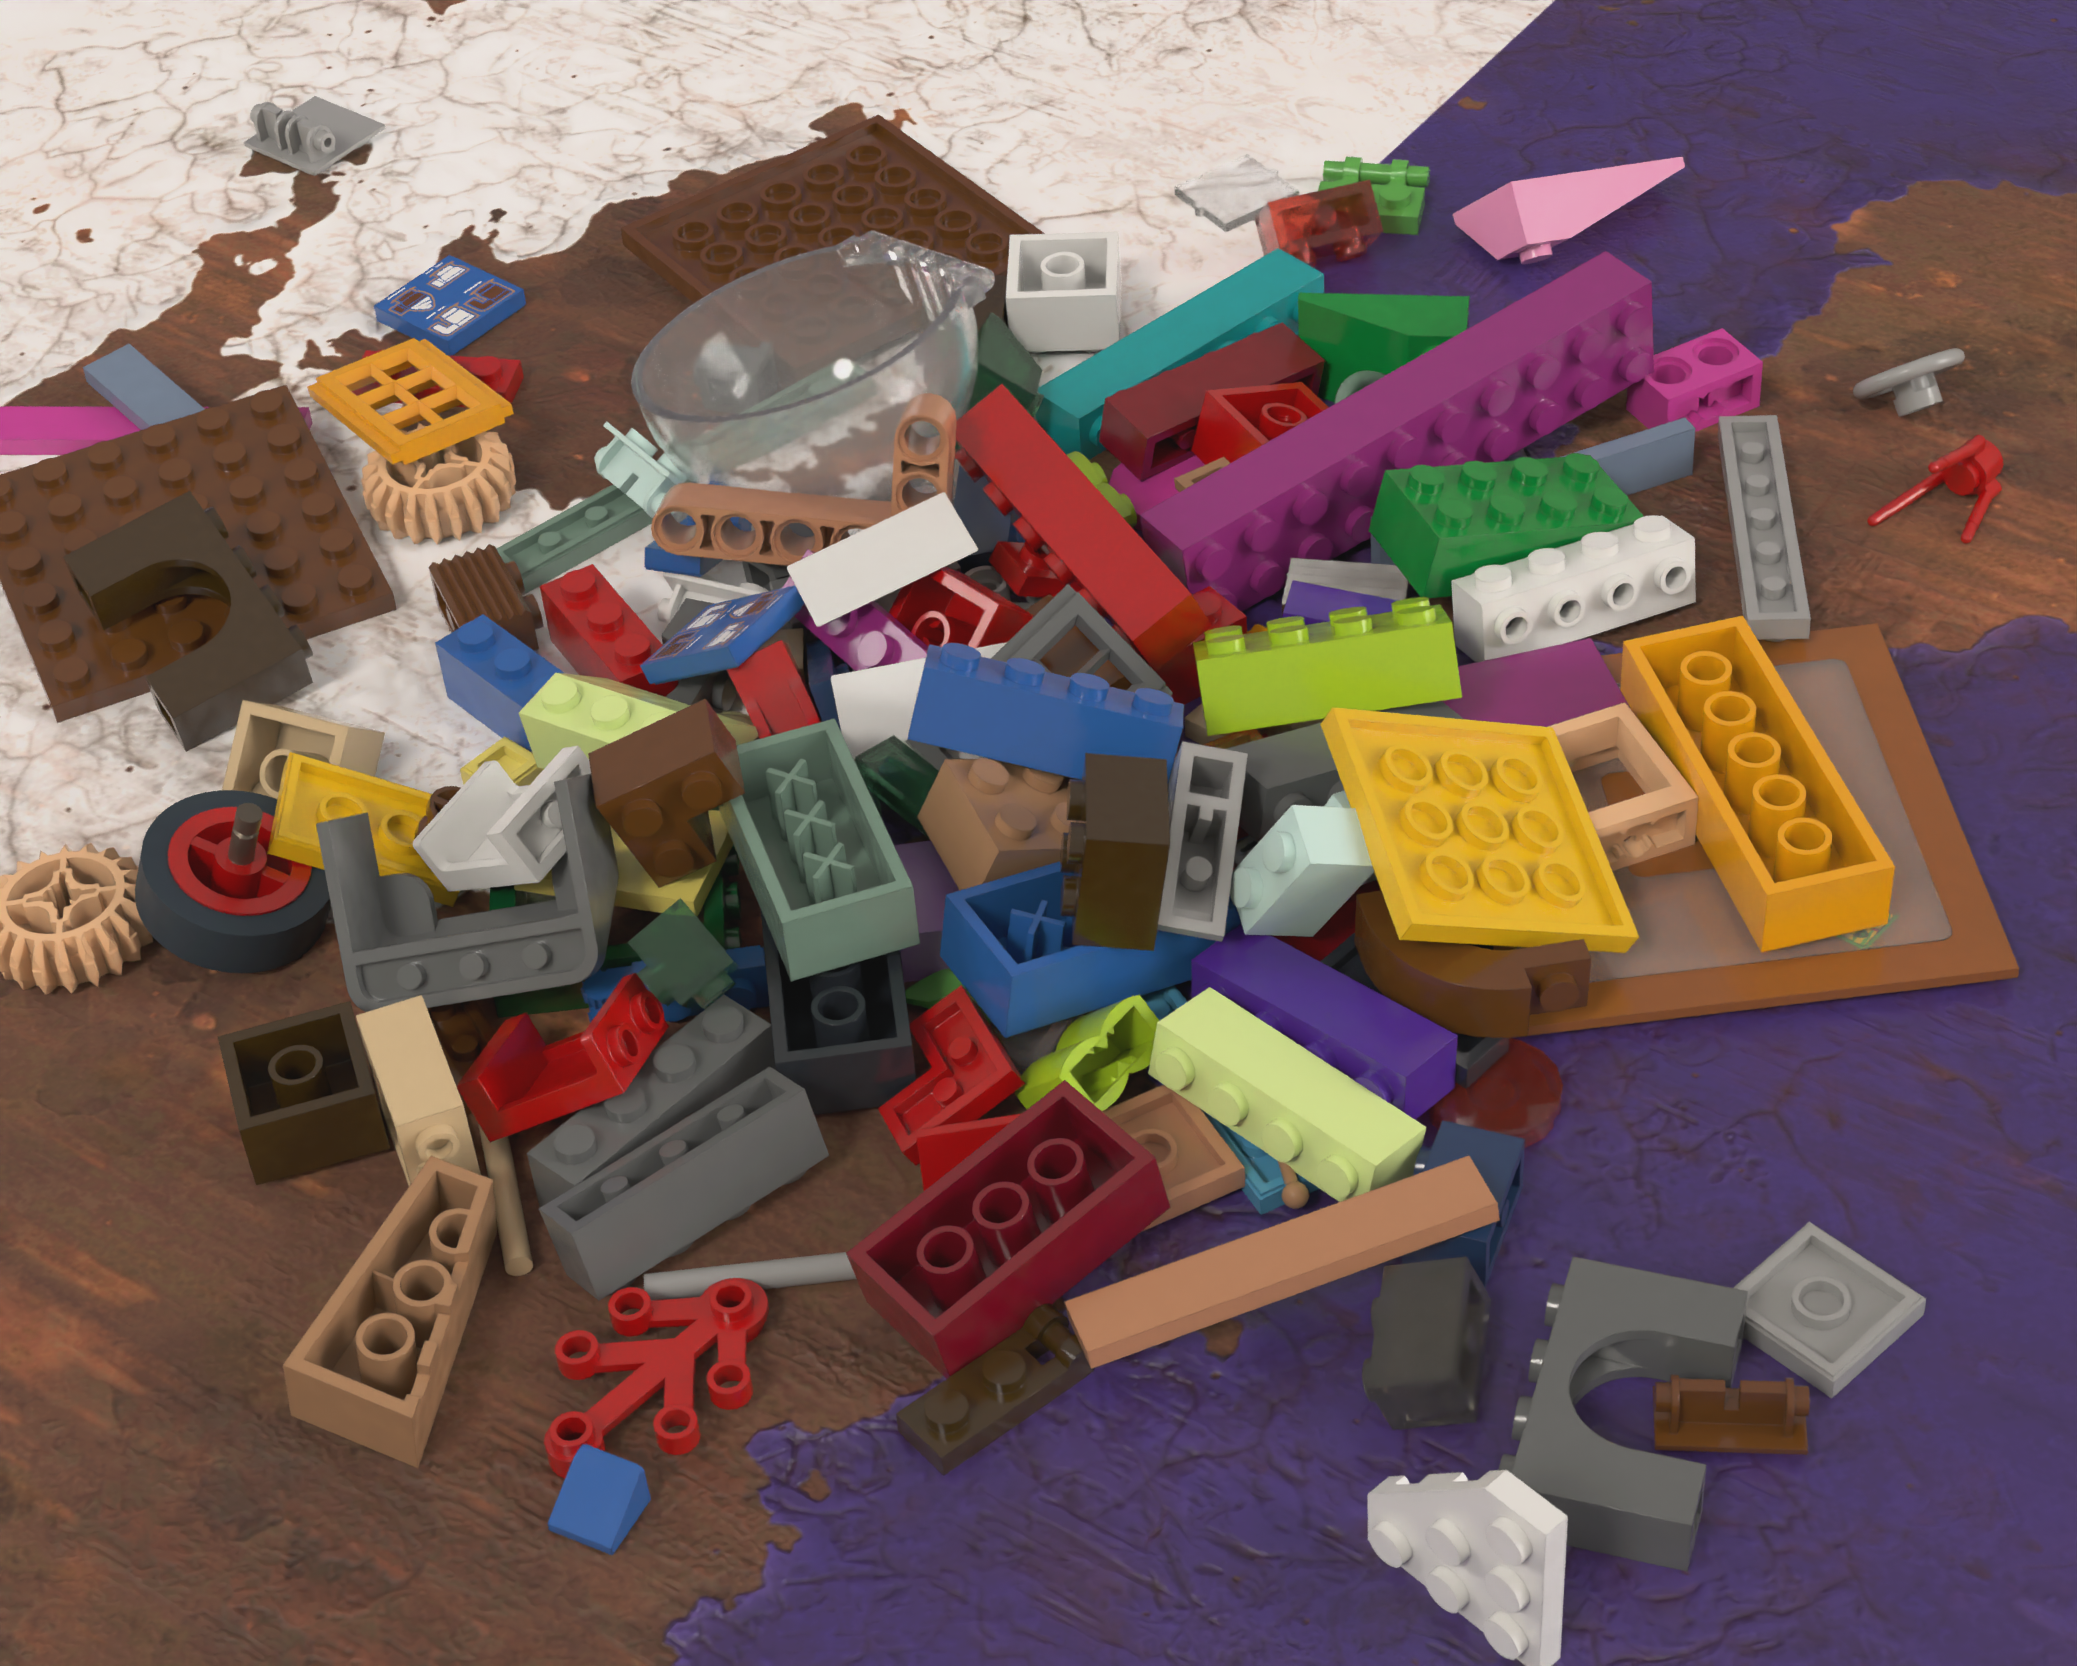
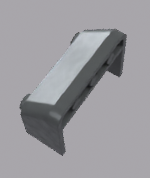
(401, 950)

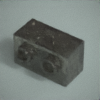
(1428, 1344)

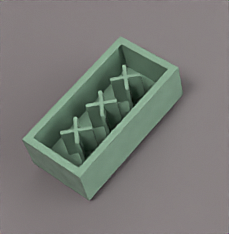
(818, 852)

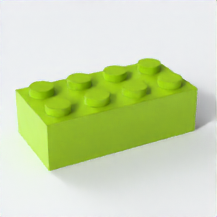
(1343, 663)

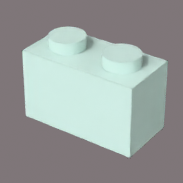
(1301, 872)

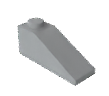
(1203, 827)

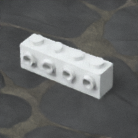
(1574, 589)

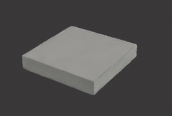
(1825, 1309)

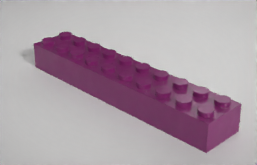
(1452, 405)

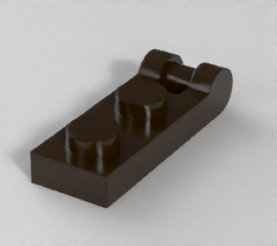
(995, 1391)

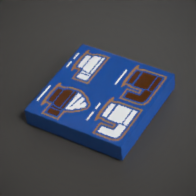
(450, 305)
(723, 635)

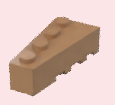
(395, 1322)

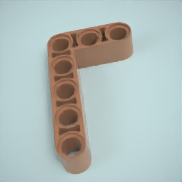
(825, 515)

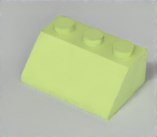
(596, 713)

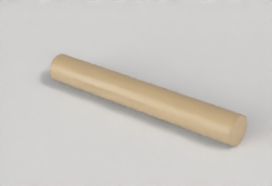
(508, 1206)

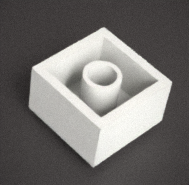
(1064, 291)

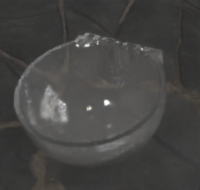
(810, 365)

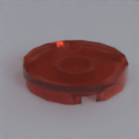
(1513, 1097)

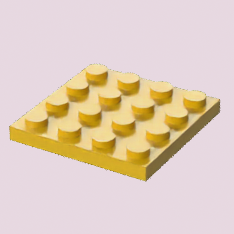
(1477, 831)

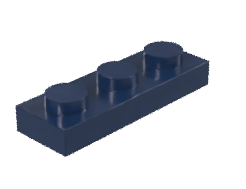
(822, 665)

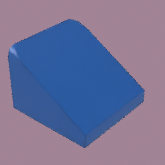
(599, 1499)

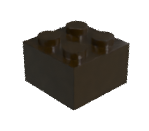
(1116, 851)
(302, 1093)

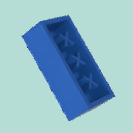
(1021, 961)

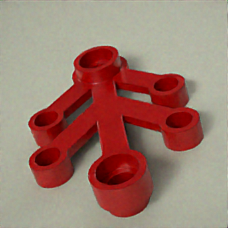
(726, 1313)

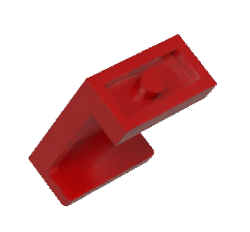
(527, 1083)

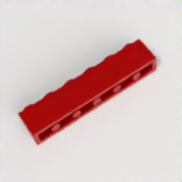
(1077, 527)

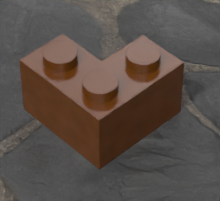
(662, 784)

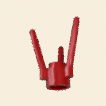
(1965, 472)

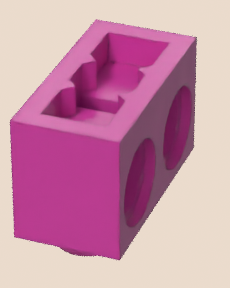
(1698, 383)

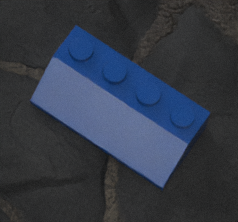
(1037, 716)

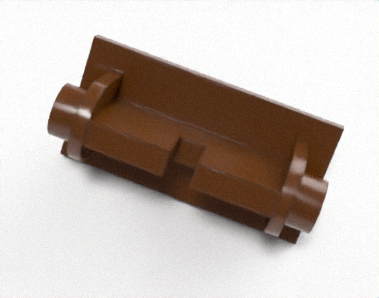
(1745, 1419)

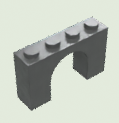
(1608, 1328)

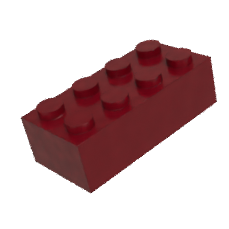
(1009, 1229)

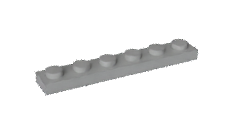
(1763, 528)

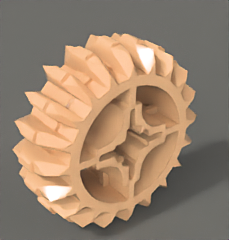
(443, 491)
(69, 919)

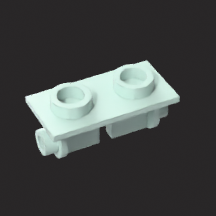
(630, 467)

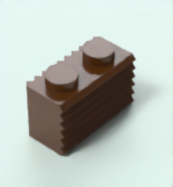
(487, 586)

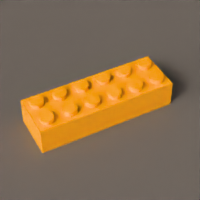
(1767, 792)

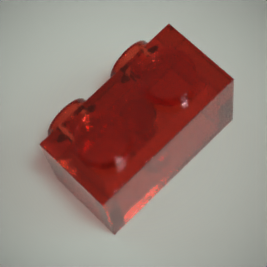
(1322, 223)

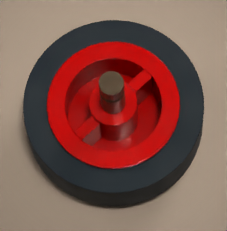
(217, 892)

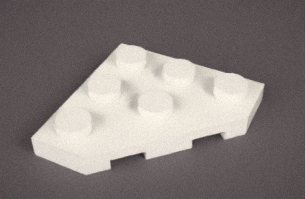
(1480, 1552)

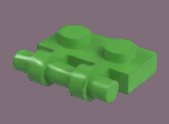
(1397, 202)

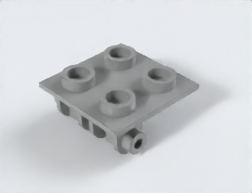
(311, 134)

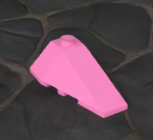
(1541, 212)

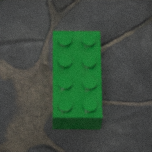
(1480, 514)

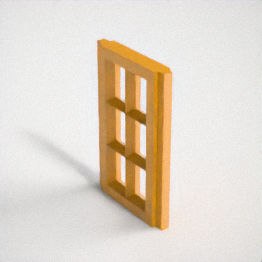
(434, 368)

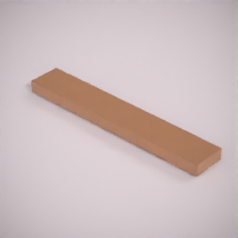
(1281, 1261)

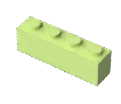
(1283, 1098)

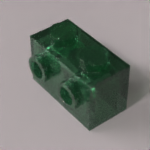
(683, 959)

